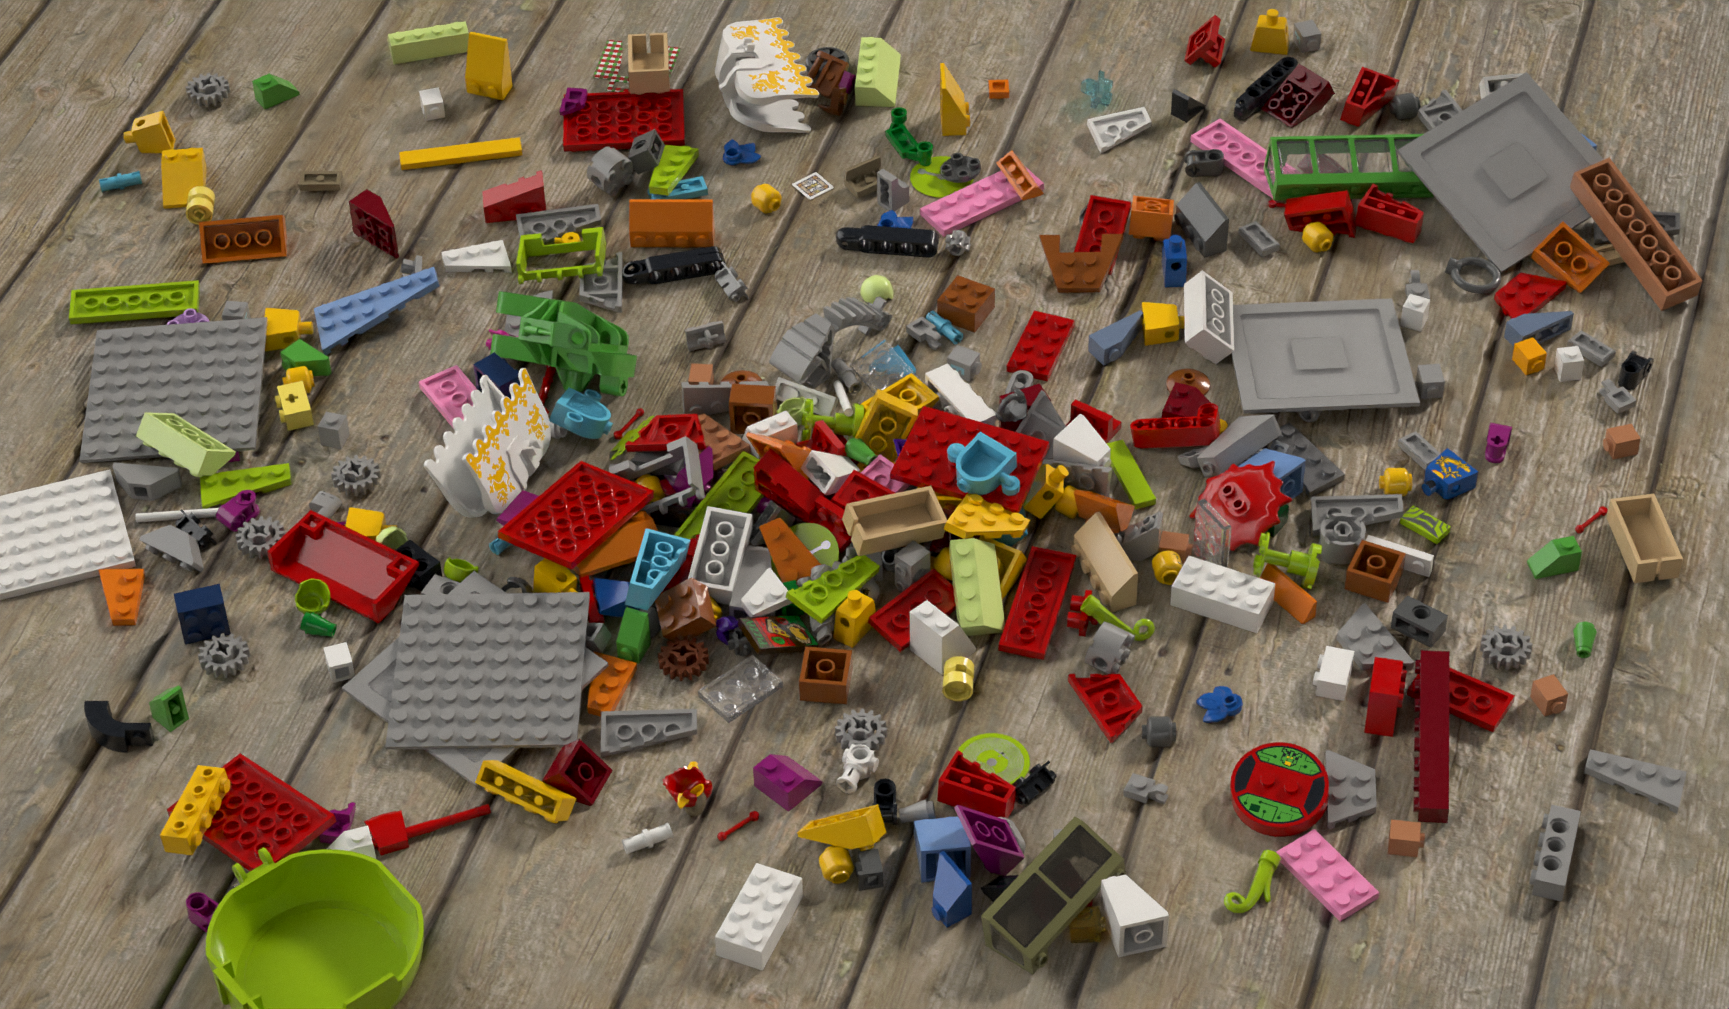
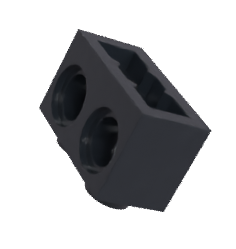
(427, 566)

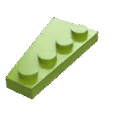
(671, 168)
(226, 485)
(825, 594)

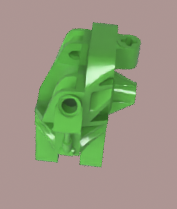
(569, 339)

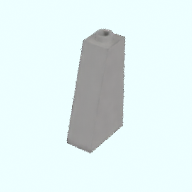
(1238, 443)
(754, 564)

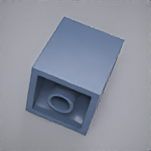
(1287, 468)
(937, 836)

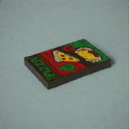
(777, 634)

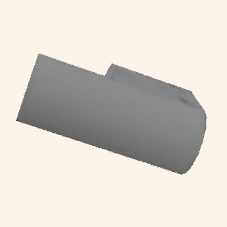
(325, 504)

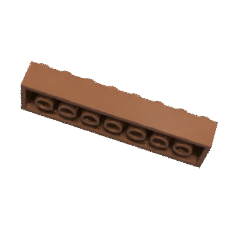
(1635, 234)

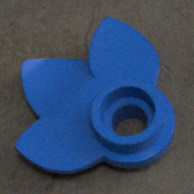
(738, 153)
(890, 219)
(1220, 704)

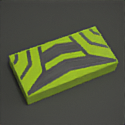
(1425, 524)

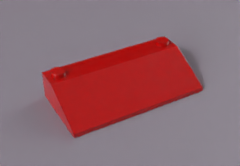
(355, 568)

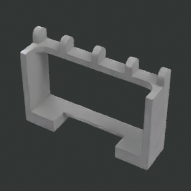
(677, 450)

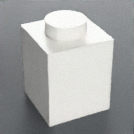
(432, 104)
(1415, 312)
(1568, 363)
(339, 662)

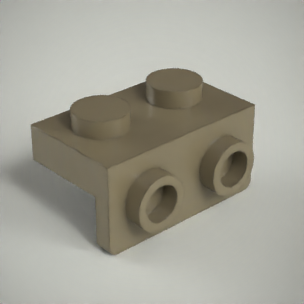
(862, 177)

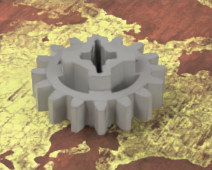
(207, 89)
(356, 475)
(259, 535)
(1506, 647)
(224, 655)
(861, 730)

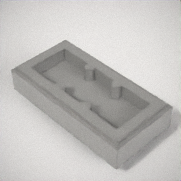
(1259, 239)
(1592, 348)
(1418, 449)

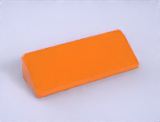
(1019, 176)
(1290, 595)

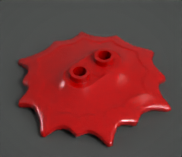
(1247, 500)

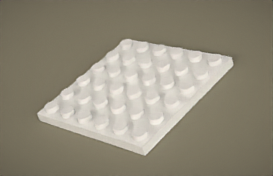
(61, 534)

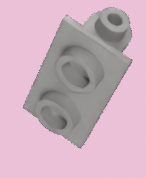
(731, 286)

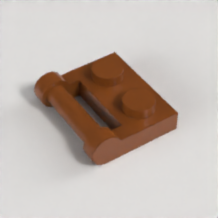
(830, 75)

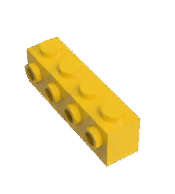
(525, 790)
(195, 810)

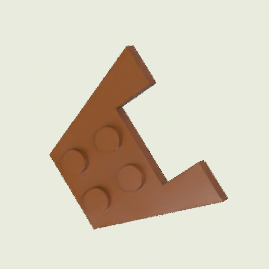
(1080, 270)

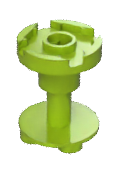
(839, 423)
(1295, 562)

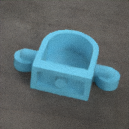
(582, 414)
(984, 466)

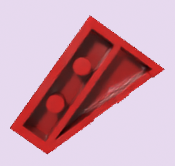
(1367, 96)
(521, 197)
(1329, 208)
(1388, 216)
(786, 486)
(1385, 696)
(973, 788)

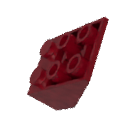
(1299, 97)
(373, 222)

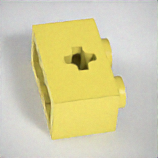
(294, 406)

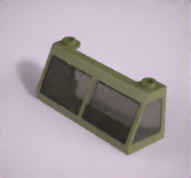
(1049, 895)

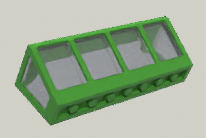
(1340, 163)

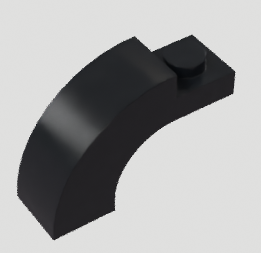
(112, 733)

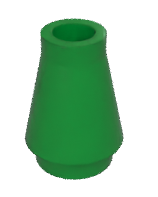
(317, 625)

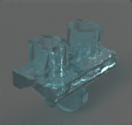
(1098, 90)

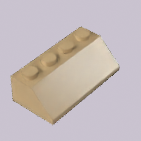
(1106, 564)

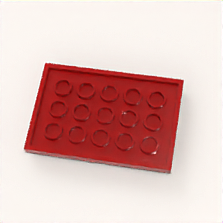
(619, 117)
(926, 460)
(576, 514)
(261, 814)

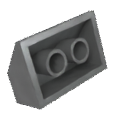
(1202, 221)

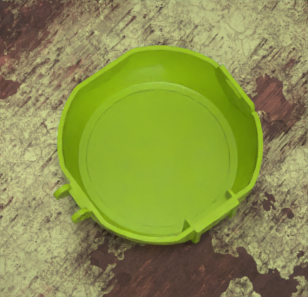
(315, 934)

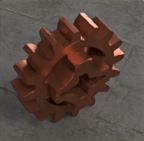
(683, 658)

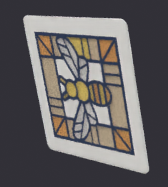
(812, 185)

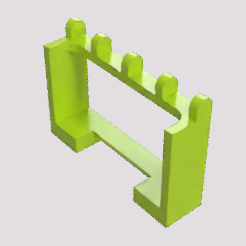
(533, 246)

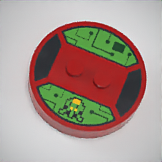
(1279, 789)

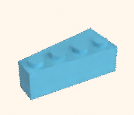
(655, 566)

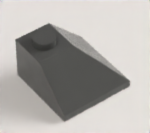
(770, 513)

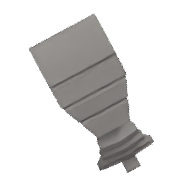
(807, 347)

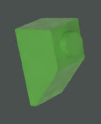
(272, 90)
(303, 354)
(1556, 558)
(633, 635)
(169, 708)

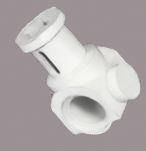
(858, 765)

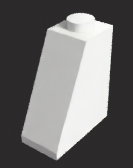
(828, 470)

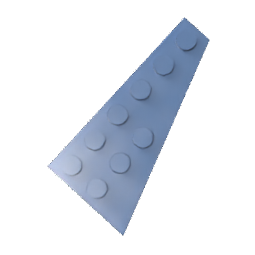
(369, 307)

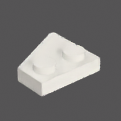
(765, 595)

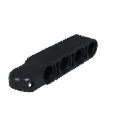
(1263, 88)
(889, 240)
(674, 266)

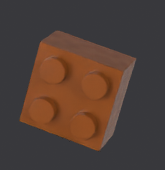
(966, 303)
(750, 405)
(1375, 571)
(685, 610)
(825, 675)

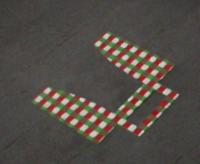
(611, 60)

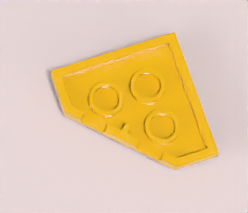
(980, 517)

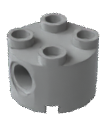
(610, 170)
(1340, 538)
(1109, 648)

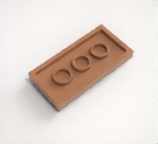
(724, 443)

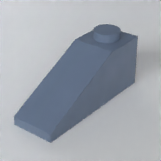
(1538, 325)
(1114, 339)

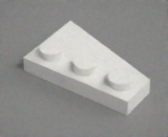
(1118, 127)
(481, 256)

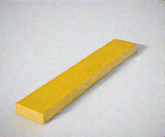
(460, 153)

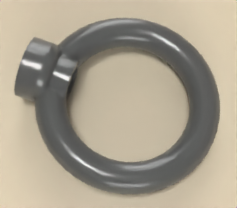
(1454, 268)

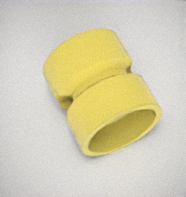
(200, 205)
(958, 678)

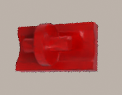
(1079, 620)

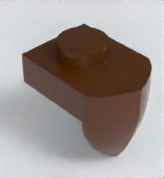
(838, 100)

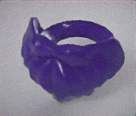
(723, 626)

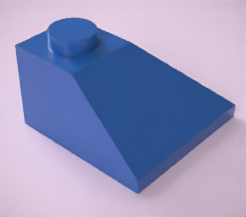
(611, 596)
(951, 892)

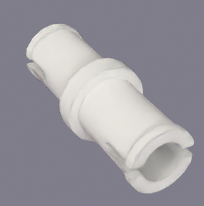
(647, 838)

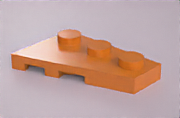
(787, 551)
(123, 594)
(610, 684)

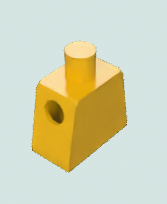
(1271, 34)
(151, 133)
(1161, 323)
(284, 328)
(1045, 490)
(366, 522)
(553, 578)
(852, 618)

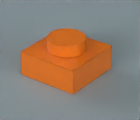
(998, 89)

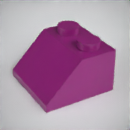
(706, 464)
(784, 780)

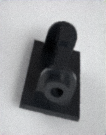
(675, 517)
(190, 525)
(1038, 776)

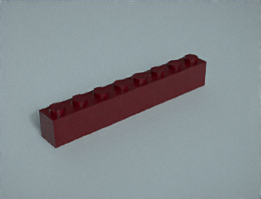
(1433, 737)

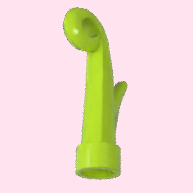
(1093, 608)
(1261, 884)

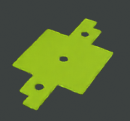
(627, 437)

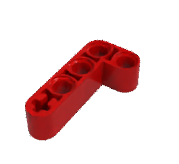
(1178, 431)

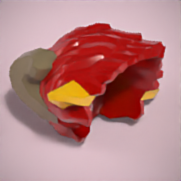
(689, 788)

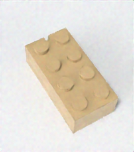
(648, 70)
(894, 520)
(1644, 538)

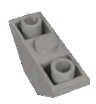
(147, 481)
(1143, 538)
(175, 546)

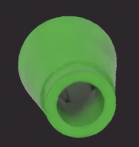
(859, 451)
(1584, 638)

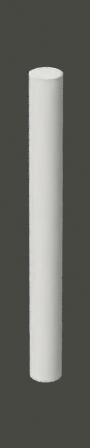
(843, 398)
(174, 515)

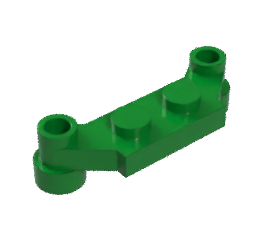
(904, 142)

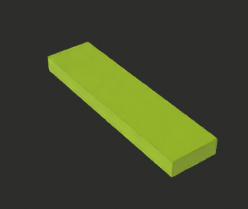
(1130, 475)

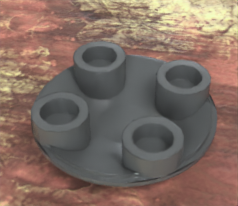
(960, 168)

